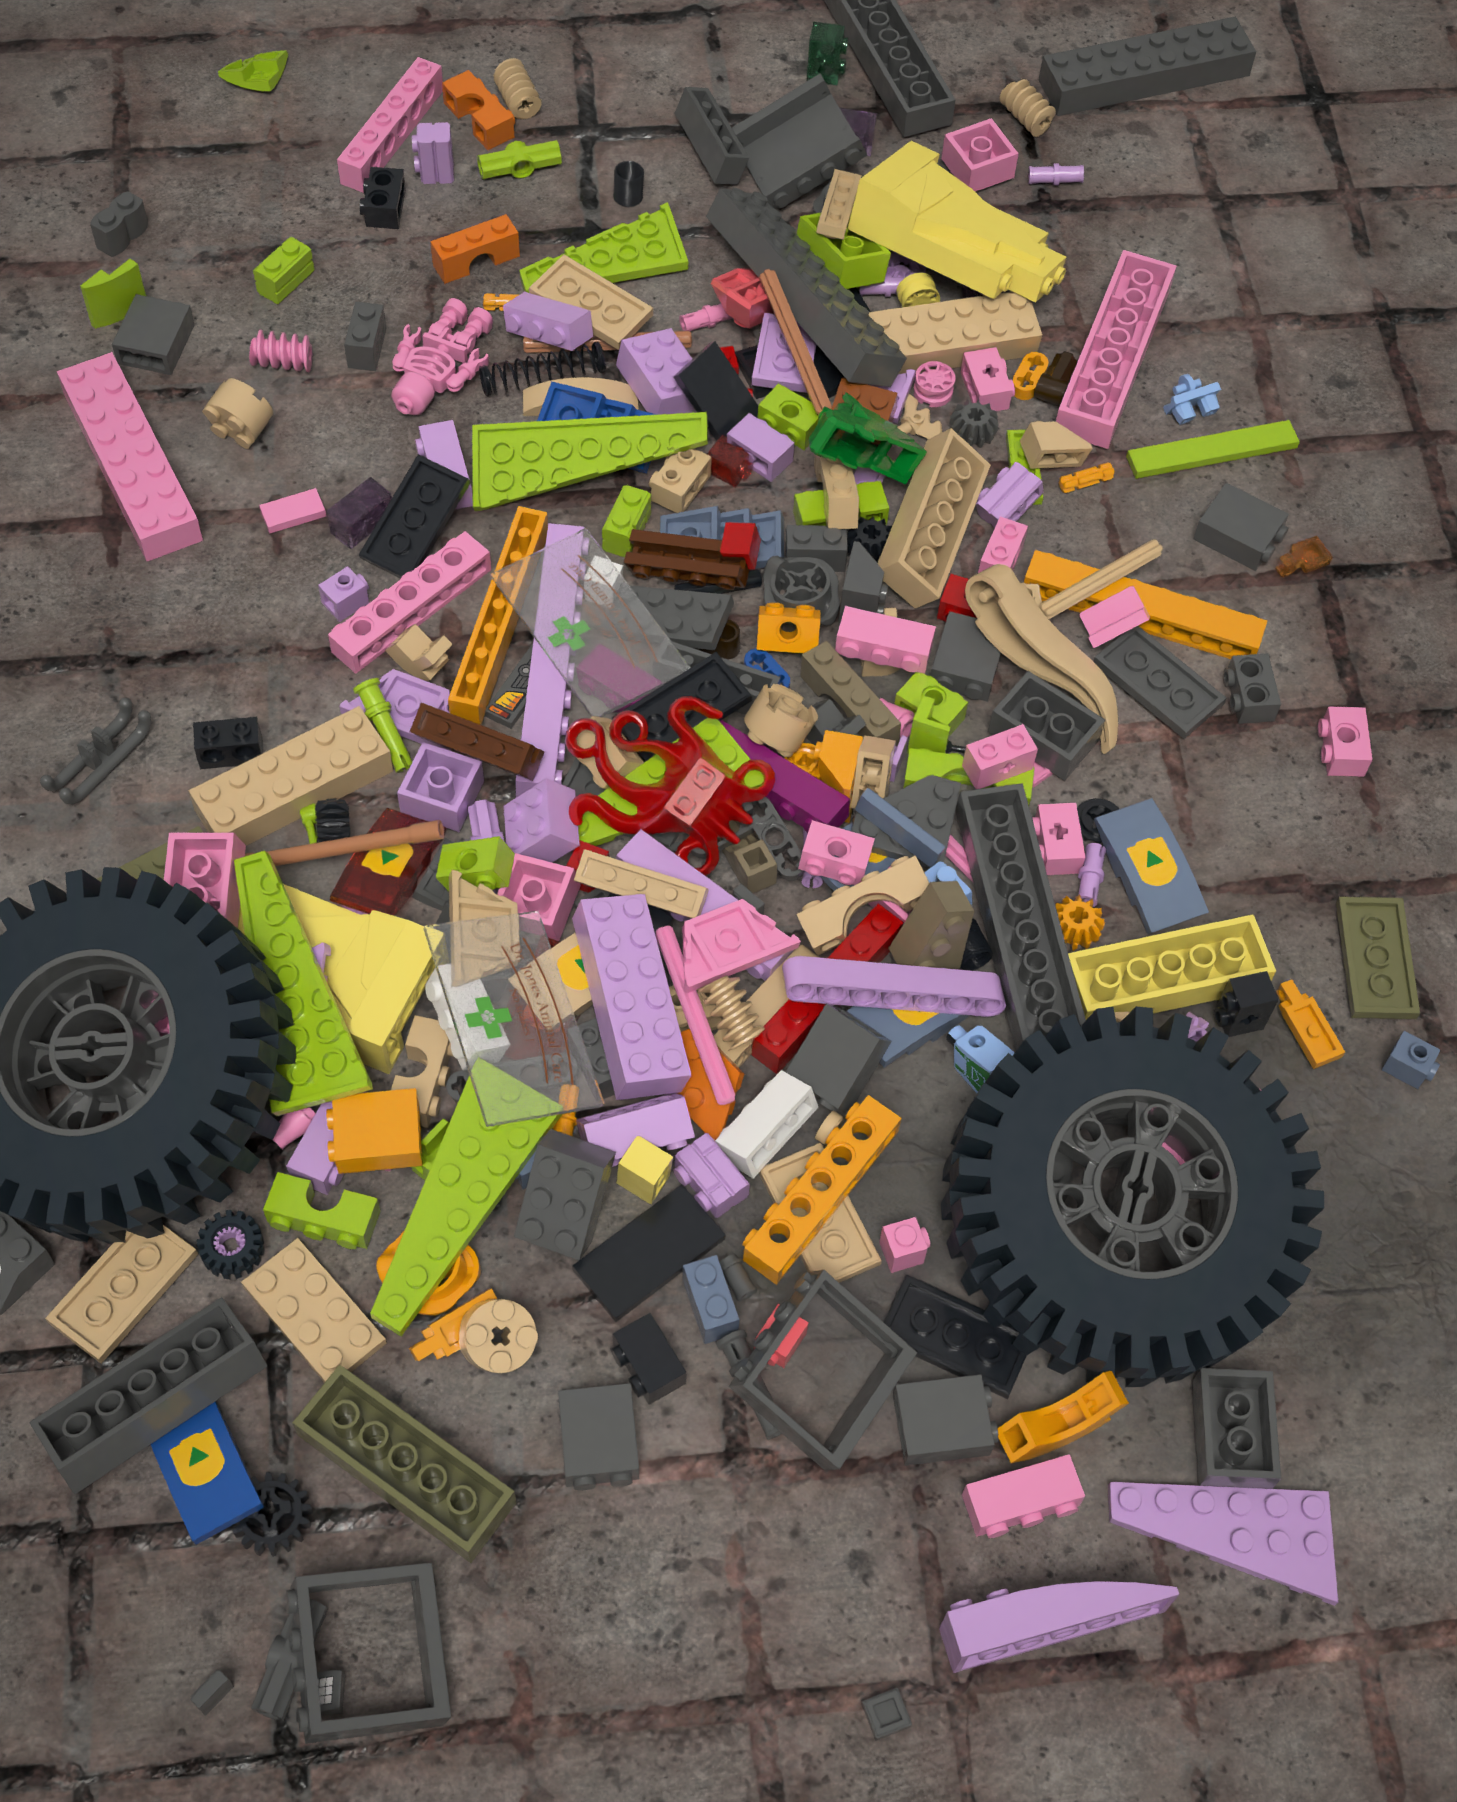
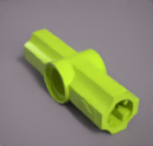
(519, 159)

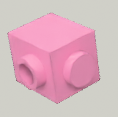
(904, 1244)

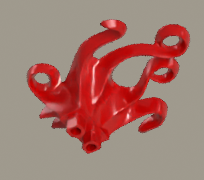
(693, 796)

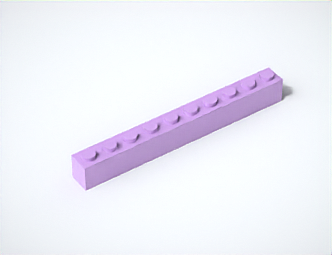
(546, 701)

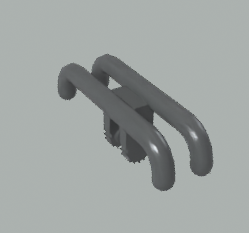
(99, 754)

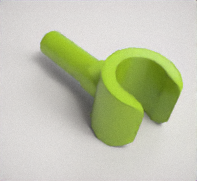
(308, 819)

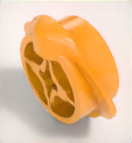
(461, 1278)

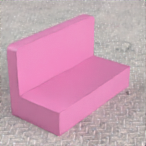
(1114, 616)

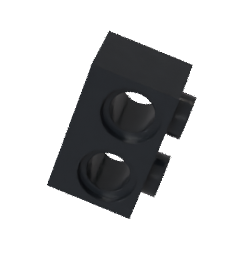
(383, 197)
(227, 742)

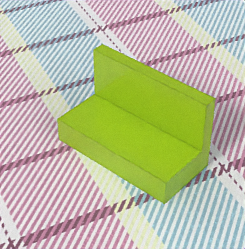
(926, 732)

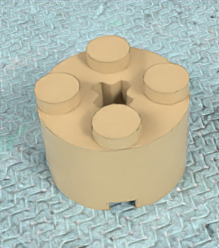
(237, 412)
(780, 719)
(518, 1335)

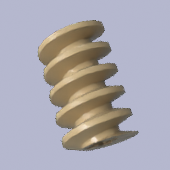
(517, 89)
(1028, 106)
(732, 1011)

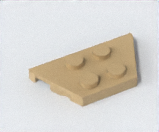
(475, 902)

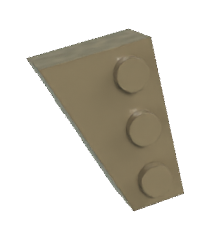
(935, 928)

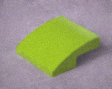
(111, 295)

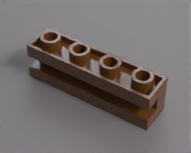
(684, 558)
(477, 741)

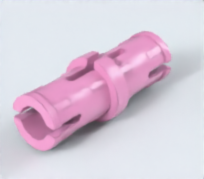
(702, 318)

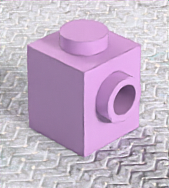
(344, 593)

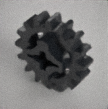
(286, 1513)

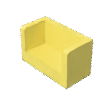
(644, 1169)

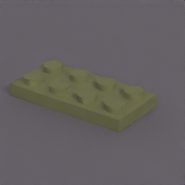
(1377, 958)

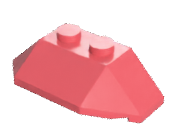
(742, 296)

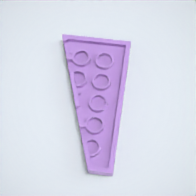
(1250, 1529)

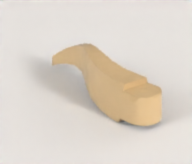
(1030, 640)

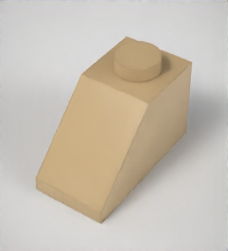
(1053, 446)

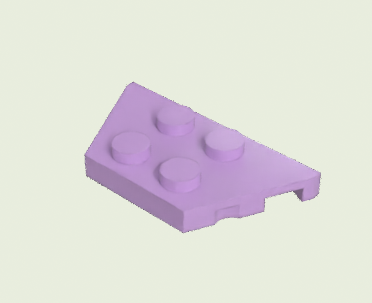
(405, 697)

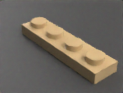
(838, 204)
(628, 879)

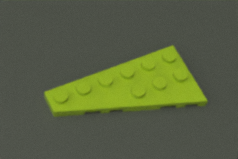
(625, 251)
(597, 832)

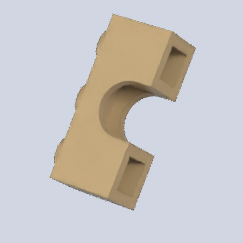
(430, 1046)

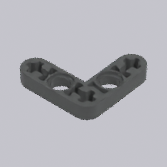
(760, 828)

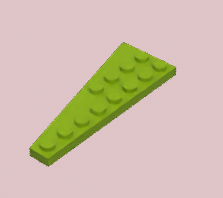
(458, 1195)

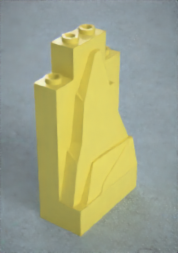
(949, 228)
(372, 972)

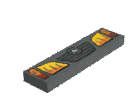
(511, 698)

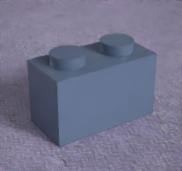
(710, 1299)

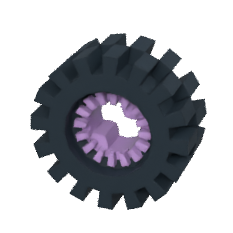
(217, 1232)

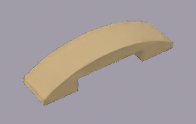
(535, 395)

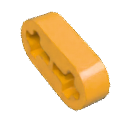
(1025, 374)

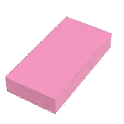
(292, 510)

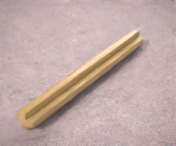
(1101, 579)

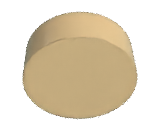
(833, 1120)

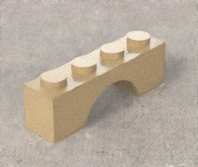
(840, 493)
(828, 920)

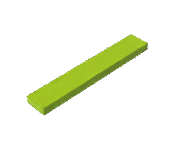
(1212, 449)

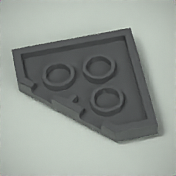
(927, 803)

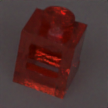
(729, 462)

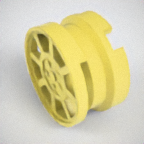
(917, 290)

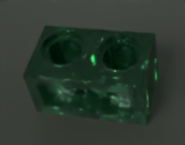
(826, 51)

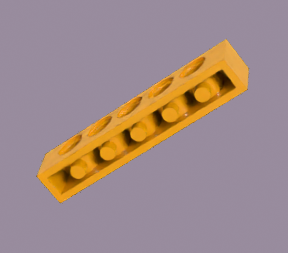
(775, 1258)

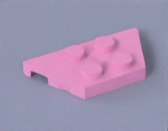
(729, 942)

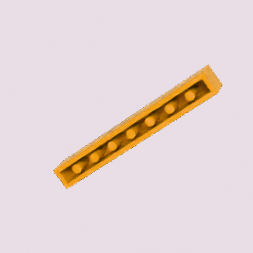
(1171, 614)
(494, 623)

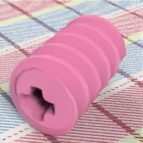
(281, 352)

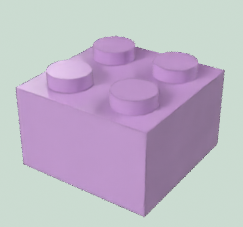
(440, 786)
(540, 822)

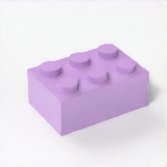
(649, 368)
(658, 1120)

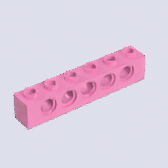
(391, 123)
(409, 601)

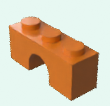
(490, 120)
(456, 251)

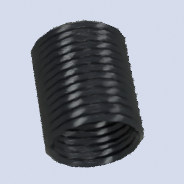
(628, 183)
(977, 949)

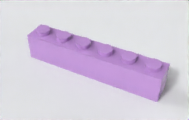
(652, 855)

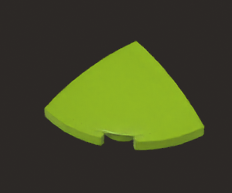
(258, 72)

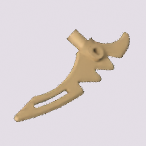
(918, 421)

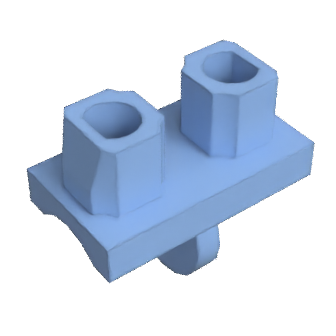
(1182, 403)

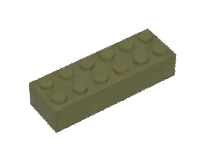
(405, 1463)

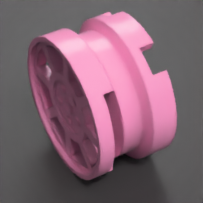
(934, 385)

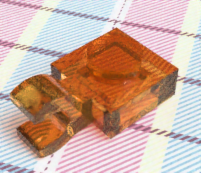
(1307, 554)

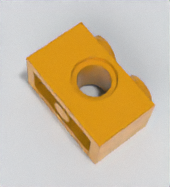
(773, 638)

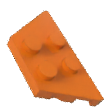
(699, 1094)

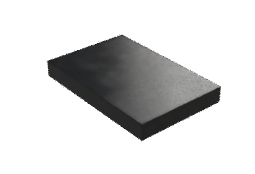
(716, 389)

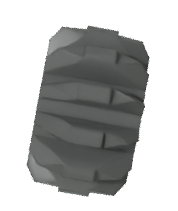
(974, 422)

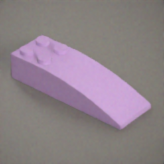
(1043, 1617)

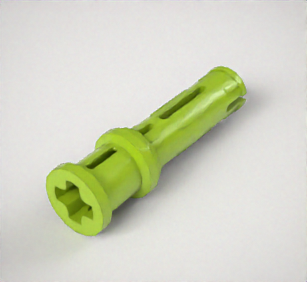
(379, 711)

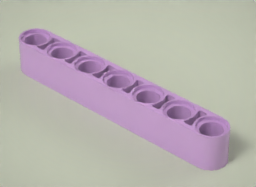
(893, 986)

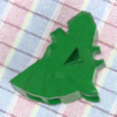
(848, 436)

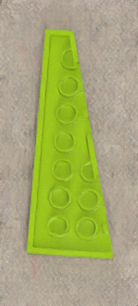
(541, 456)
(325, 1053)

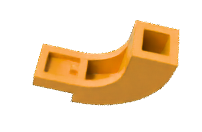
(1063, 1422)

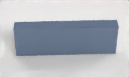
(899, 827)

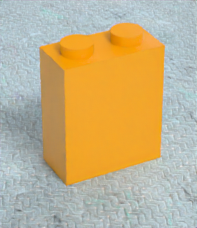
(375, 1131)

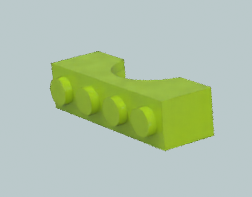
(925, 762)

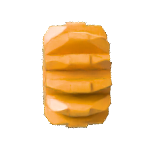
(1087, 919)

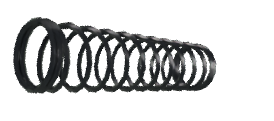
(596, 356)

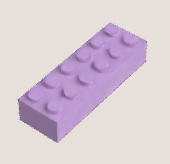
(631, 996)

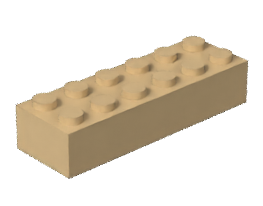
(962, 325)
(933, 518)
(300, 772)

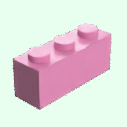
(885, 639)
(1023, 1496)

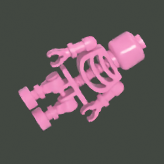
(433, 365)

